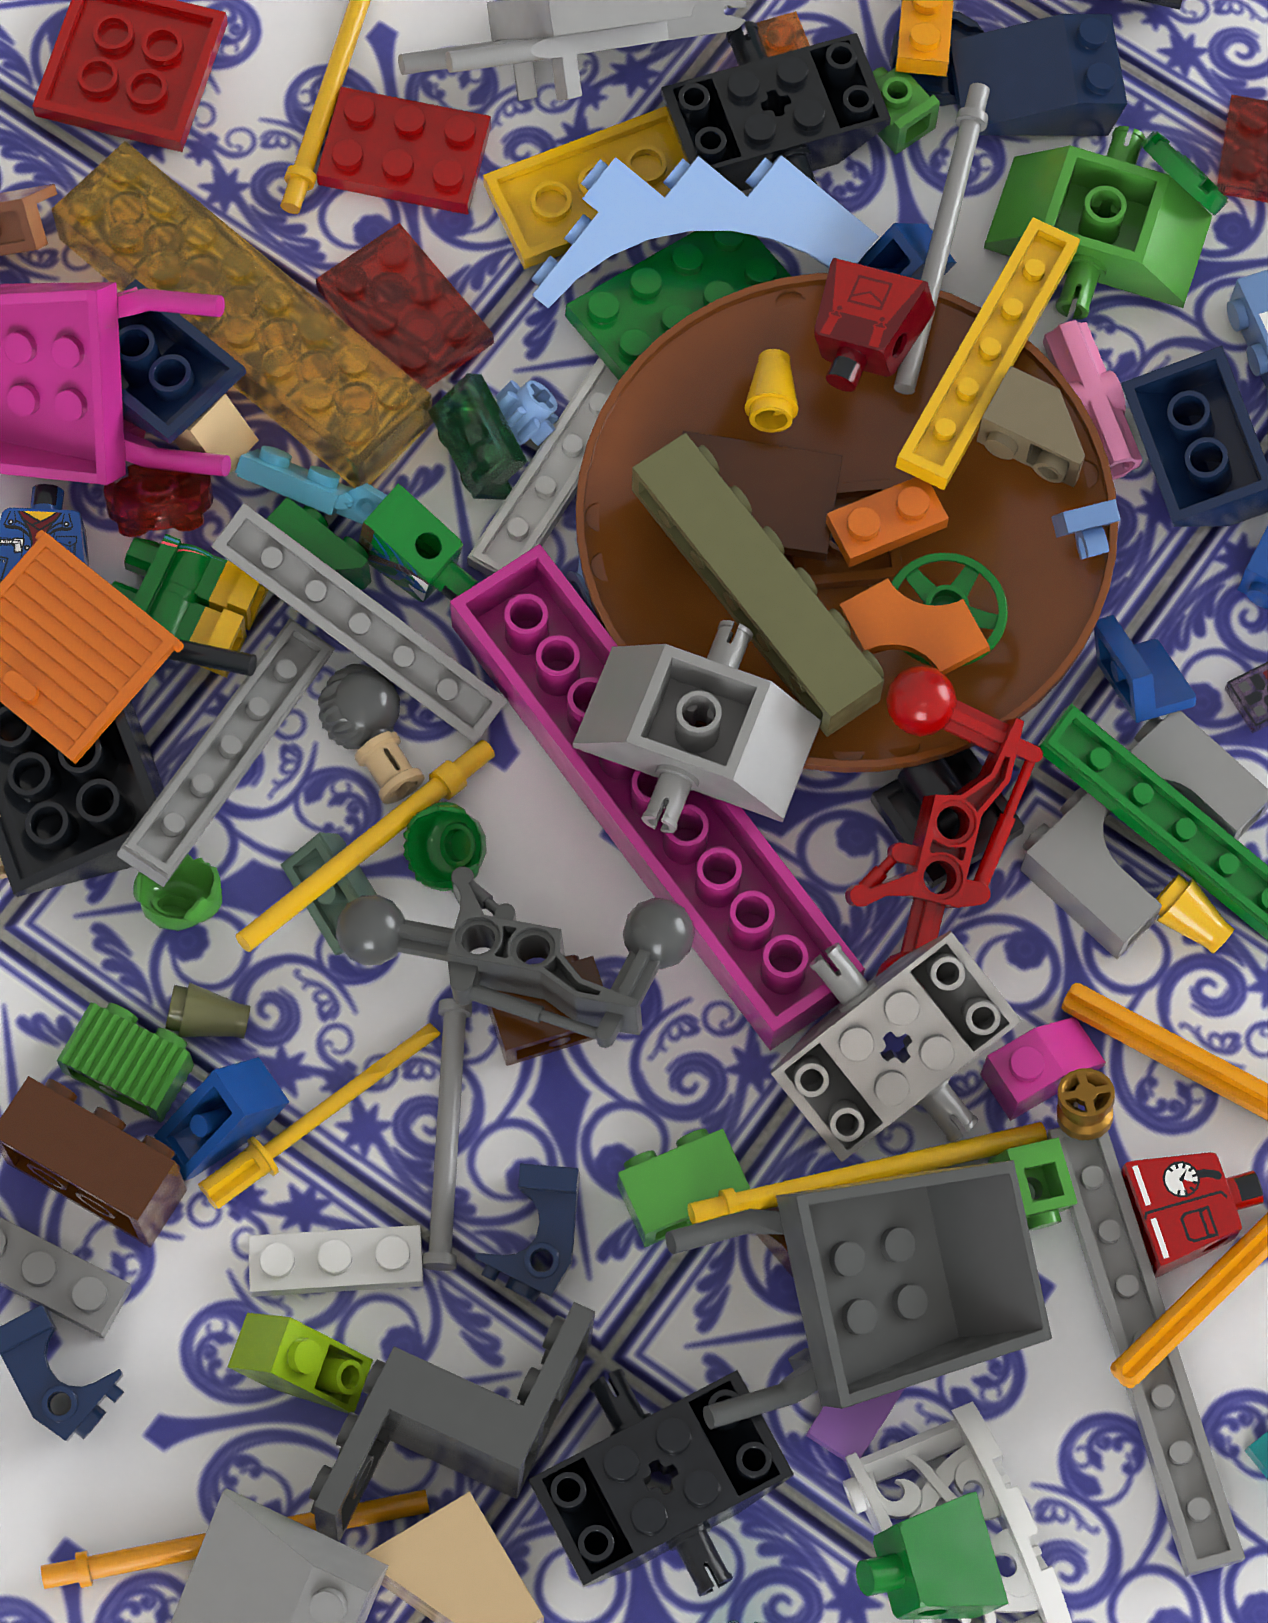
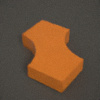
(890, 621)

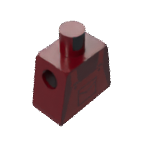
(868, 321)

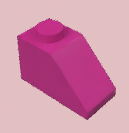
(1034, 1064)

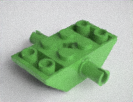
(1131, 220)

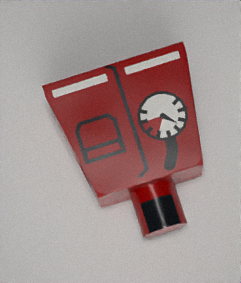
(1187, 1206)

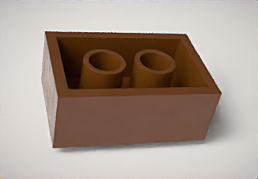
(91, 1159)

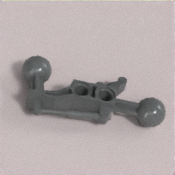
(654, 933)

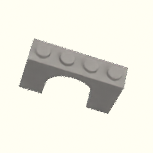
(1072, 855)

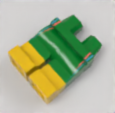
(193, 593)

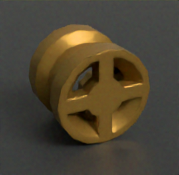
(1093, 1092)

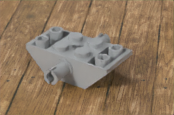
(743, 755)
(840, 1066)

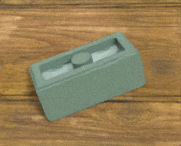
(332, 902)

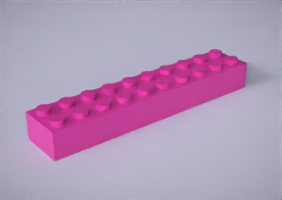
(745, 905)

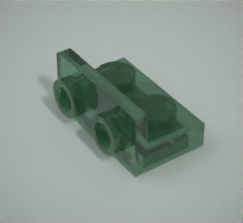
(478, 438)

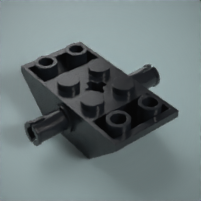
(798, 104)
(612, 1518)

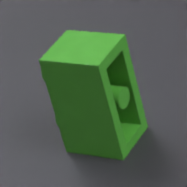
(663, 1185)

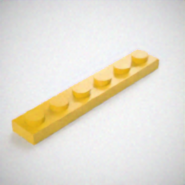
(987, 353)

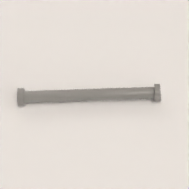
(447, 1136)

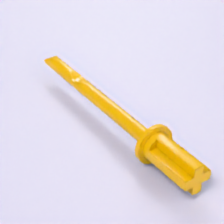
(258, 1160)

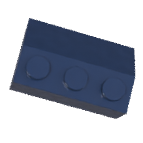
(1200, 441)

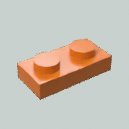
(886, 520)

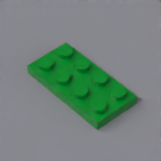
(660, 291)

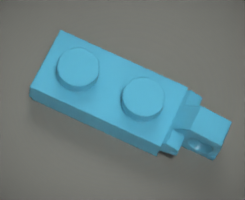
(312, 487)

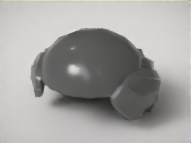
(358, 705)

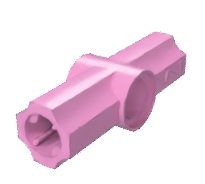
(1079, 361)

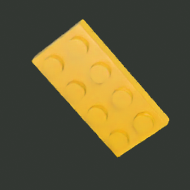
(544, 193)

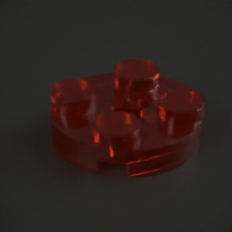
(158, 500)

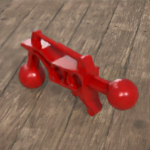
(922, 704)

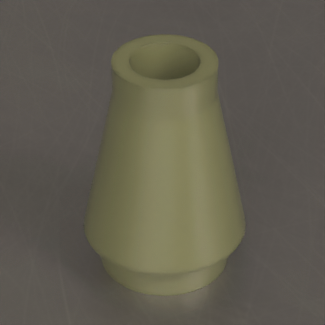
(205, 1014)

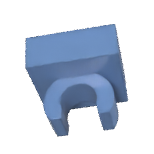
(1087, 526)

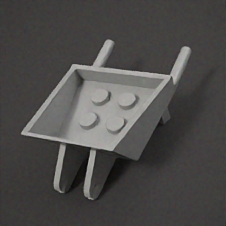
(564, 28)

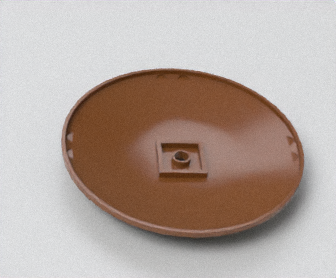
(995, 506)

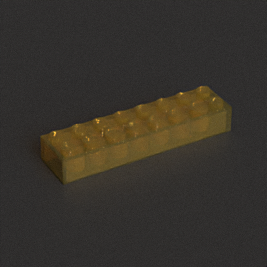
(297, 354)

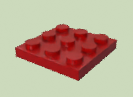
(131, 68)

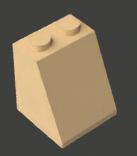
(456, 1569)

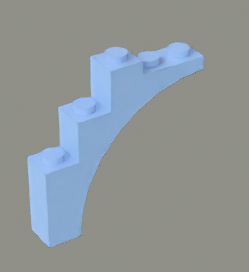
(630, 211)

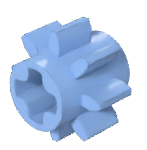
(528, 410)

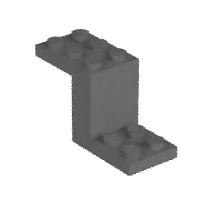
(451, 1422)

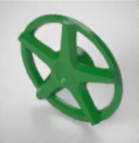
(958, 590)

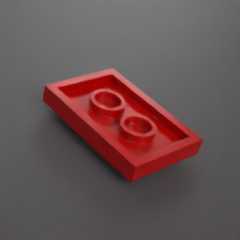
(404, 150)

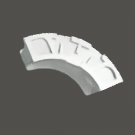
(974, 1461)

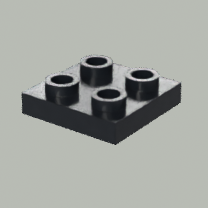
(902, 800)

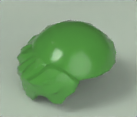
(185, 900)

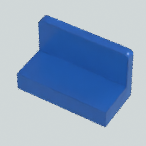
(1140, 673)

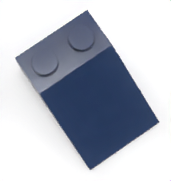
(1044, 76)
(170, 371)

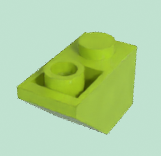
(300, 1361)

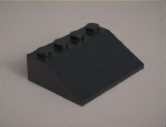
(67, 817)

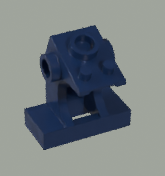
(555, 1196)
(24, 1352)

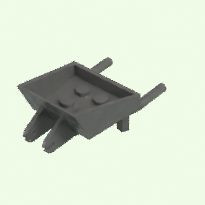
(894, 1282)

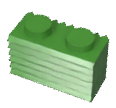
(127, 1060)

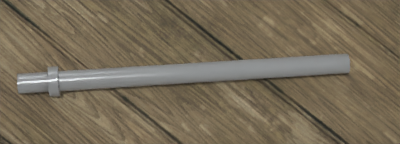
(971, 121)

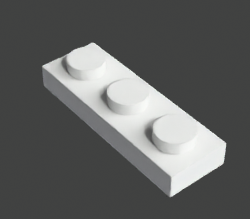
(335, 1260)

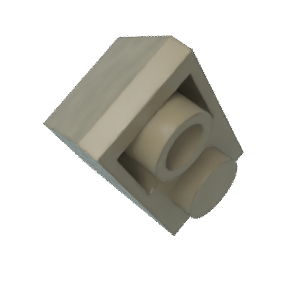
(1034, 427)

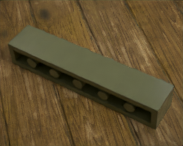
(758, 583)

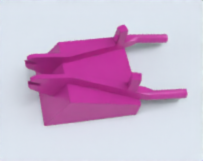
(66, 387)

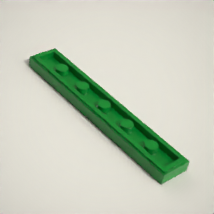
(1160, 815)

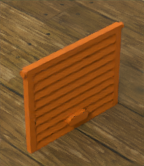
(72, 647)

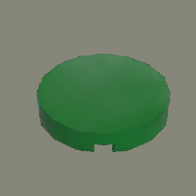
(1184, 172)

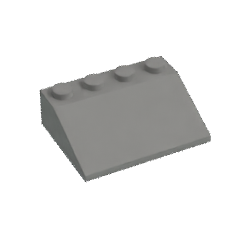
(275, 1571)

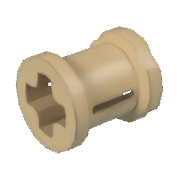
(389, 767)

